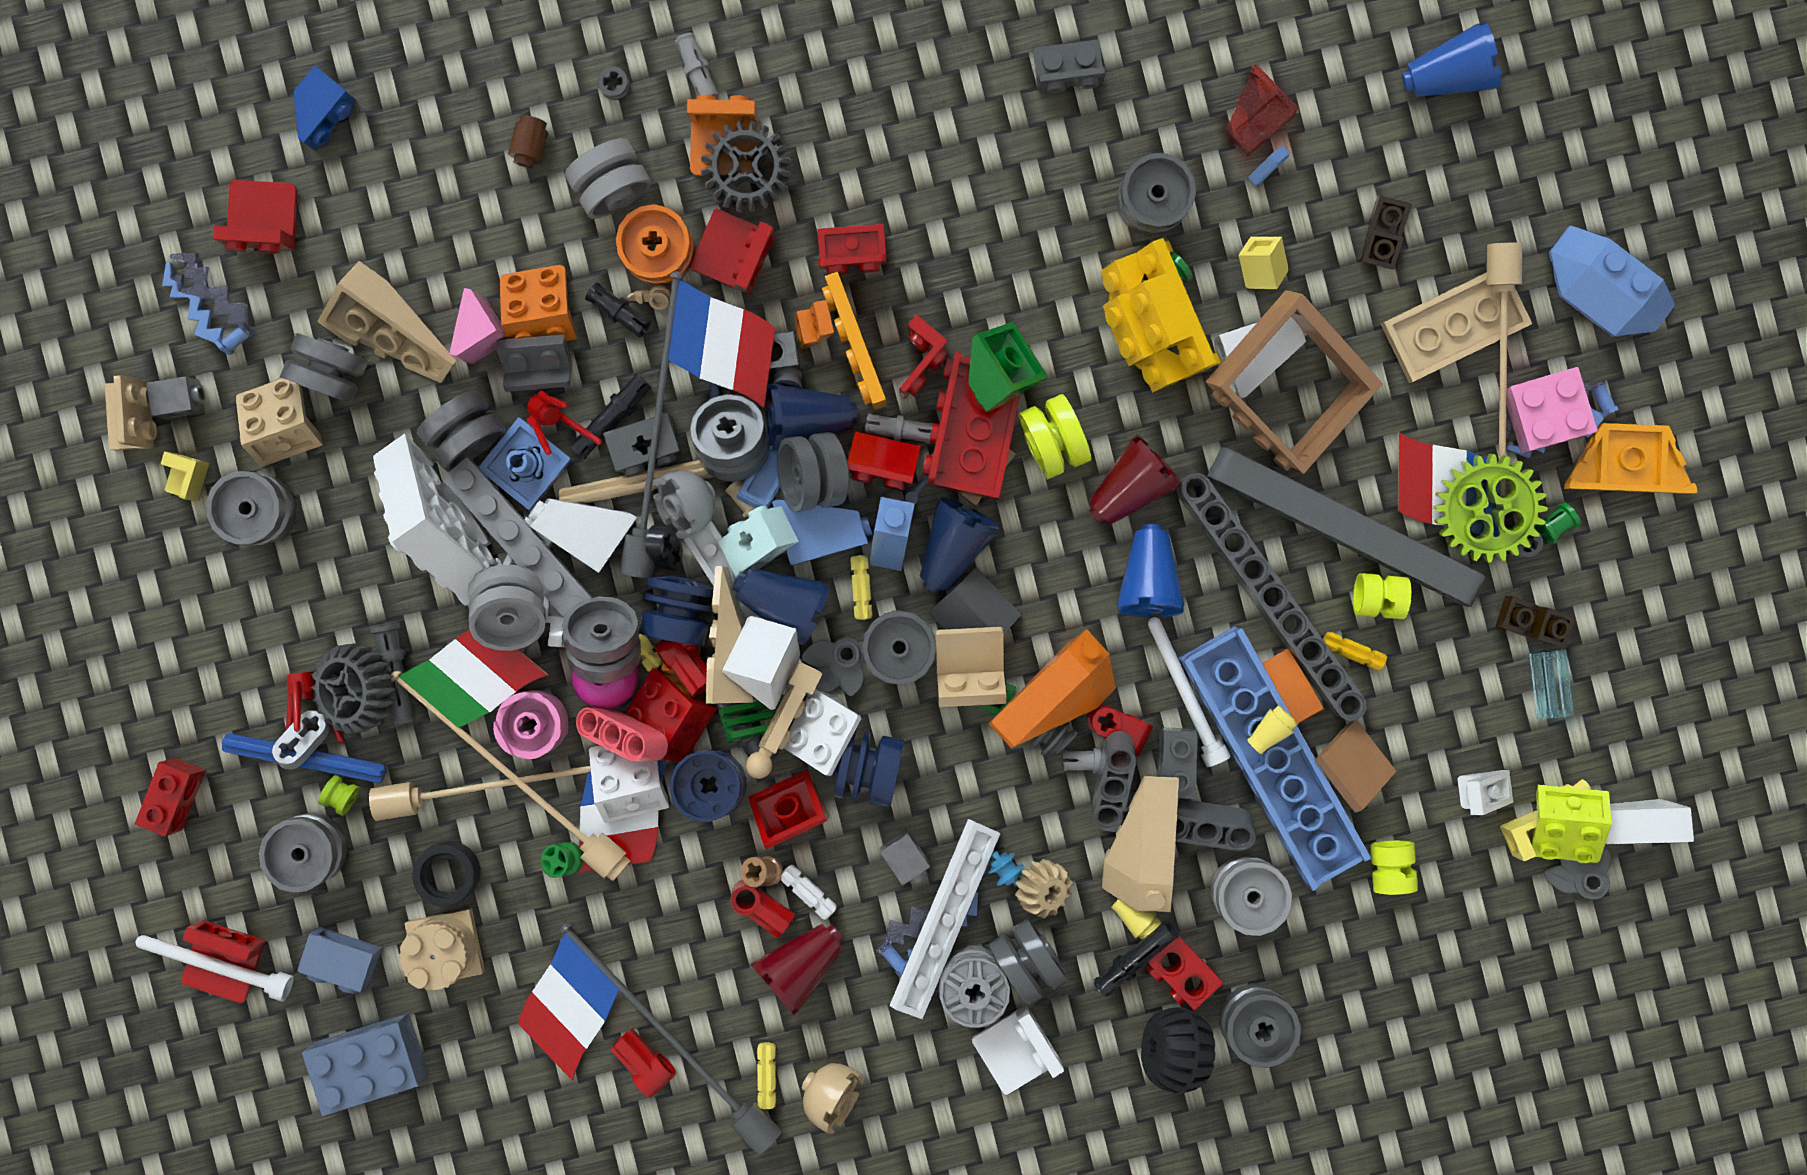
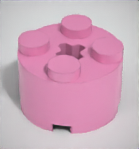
(517, 711)

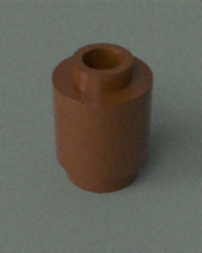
(528, 141)

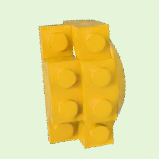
(1154, 317)

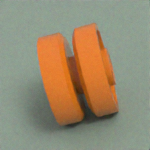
(650, 226)

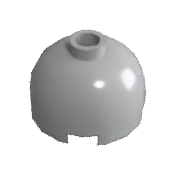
(684, 501)

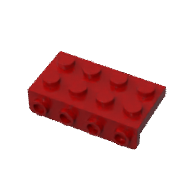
(969, 441)

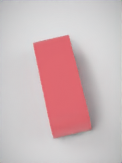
(621, 734)

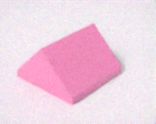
(475, 329)

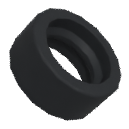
(426, 889)

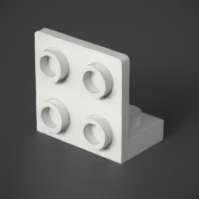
(822, 731)
(625, 786)
(1017, 1050)

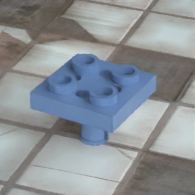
(503, 463)

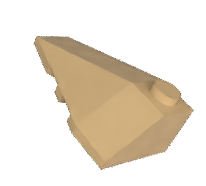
(374, 314)
(724, 636)
(1143, 854)

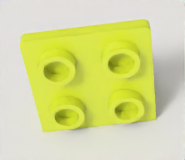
(1571, 823)

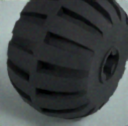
(1178, 1050)

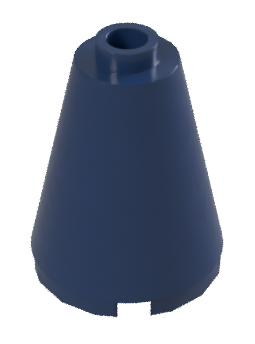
(805, 413)
(954, 543)
(782, 599)

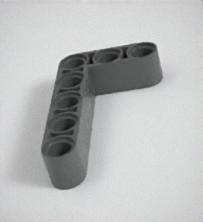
(1190, 813)

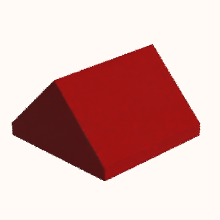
(788, 809)

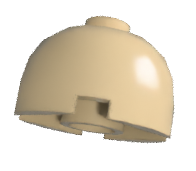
(830, 1095)

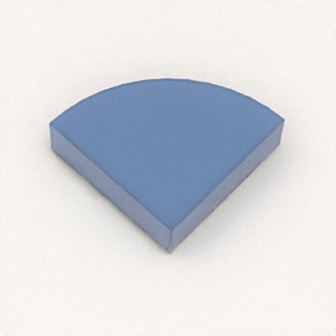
(1269, 165)

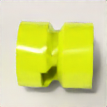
(1386, 596)
(1394, 867)

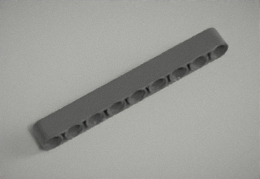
(1346, 527)
(1285, 603)

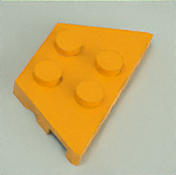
(1631, 461)

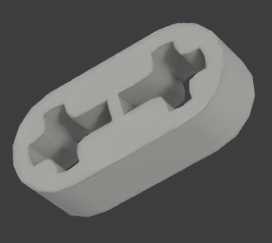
(303, 742)

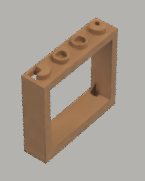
(1334, 419)

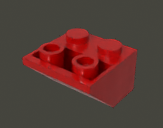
(882, 460)

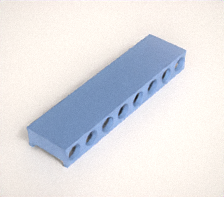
(1285, 775)

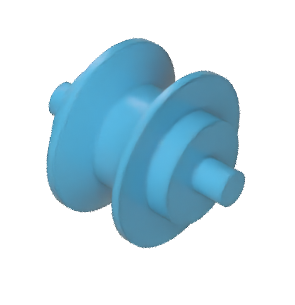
(1005, 868)

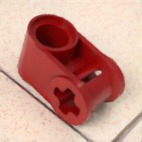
(1119, 722)

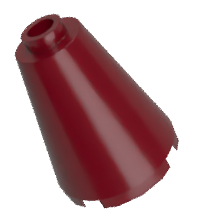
(1132, 483)
(800, 965)

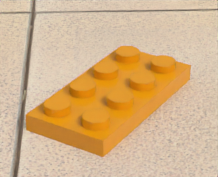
(849, 331)

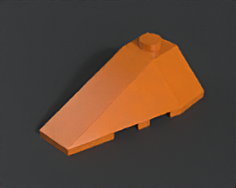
(1062, 690)

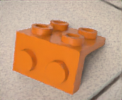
(710, 116)
(536, 304)

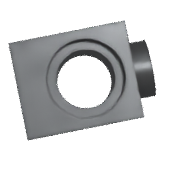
(790, 357)
(176, 397)
(906, 858)

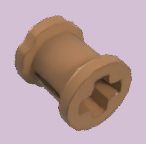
(761, 871)

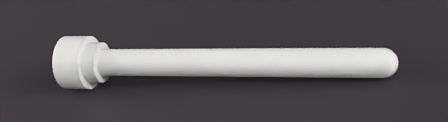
(1212, 750)
(276, 985)

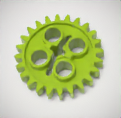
(1520, 499)

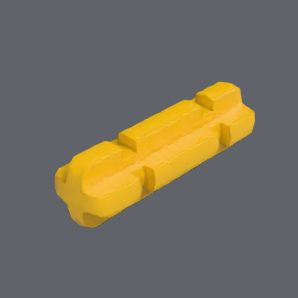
(1355, 651)

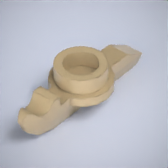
(657, 297)

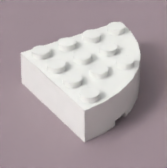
(429, 518)

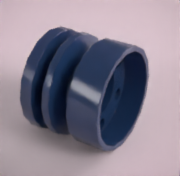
(677, 611)
(869, 769)
(689, 787)

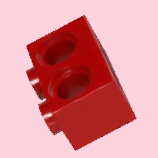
(170, 797)
(1186, 966)

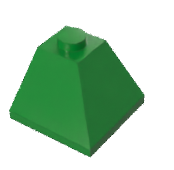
(1002, 366)

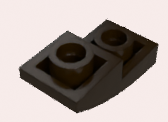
(1385, 232)
(1535, 622)

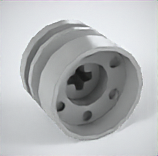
(964, 969)

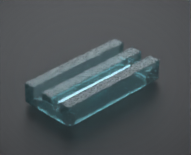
(1539, 688)

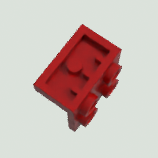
(733, 250)
(923, 338)
(672, 712)
(223, 945)

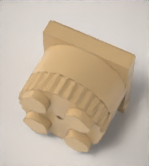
(441, 950)

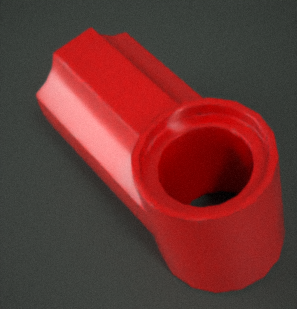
(685, 664)
(763, 910)
(648, 1069)

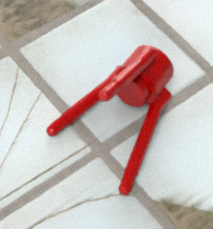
(545, 411)
(300, 689)

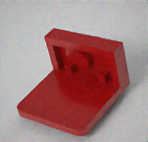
(259, 217)
(851, 248)

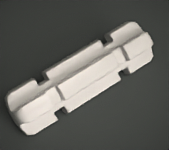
(808, 892)

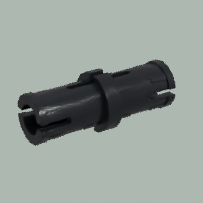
(618, 310)

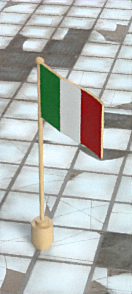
(472, 681)

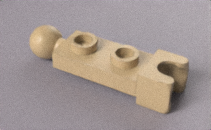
(800, 682)

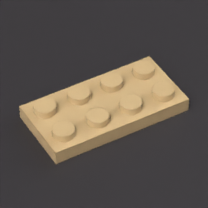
(1451, 327)

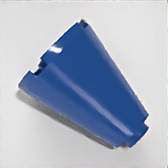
(1456, 66)
(1151, 576)

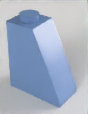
(824, 531)
(891, 533)

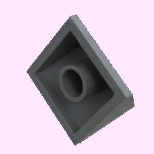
(975, 605)

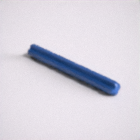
(317, 761)

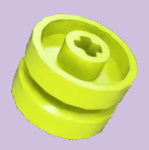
(1060, 434)

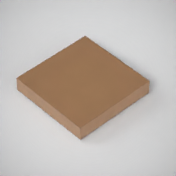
(1355, 766)

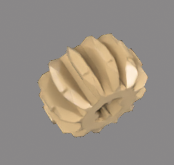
(1043, 888)

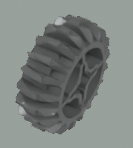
(756, 156)
(352, 688)

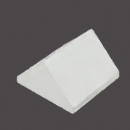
(763, 659)

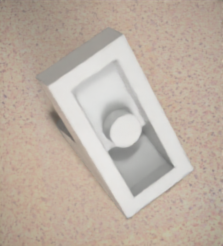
(1485, 791)

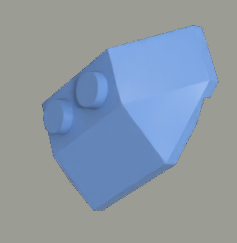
(1608, 284)

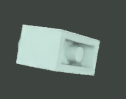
(757, 539)

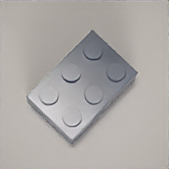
(365, 1064)

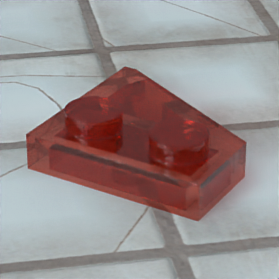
(1259, 112)

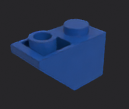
(319, 107)

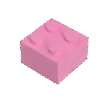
(1550, 410)

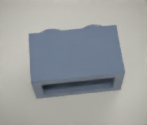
(339, 960)

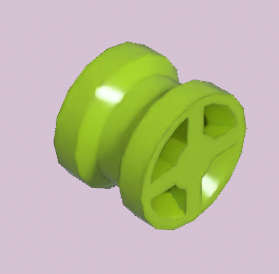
(339, 795)

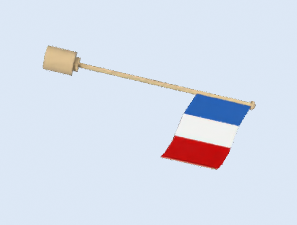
(1425, 465)
(633, 834)

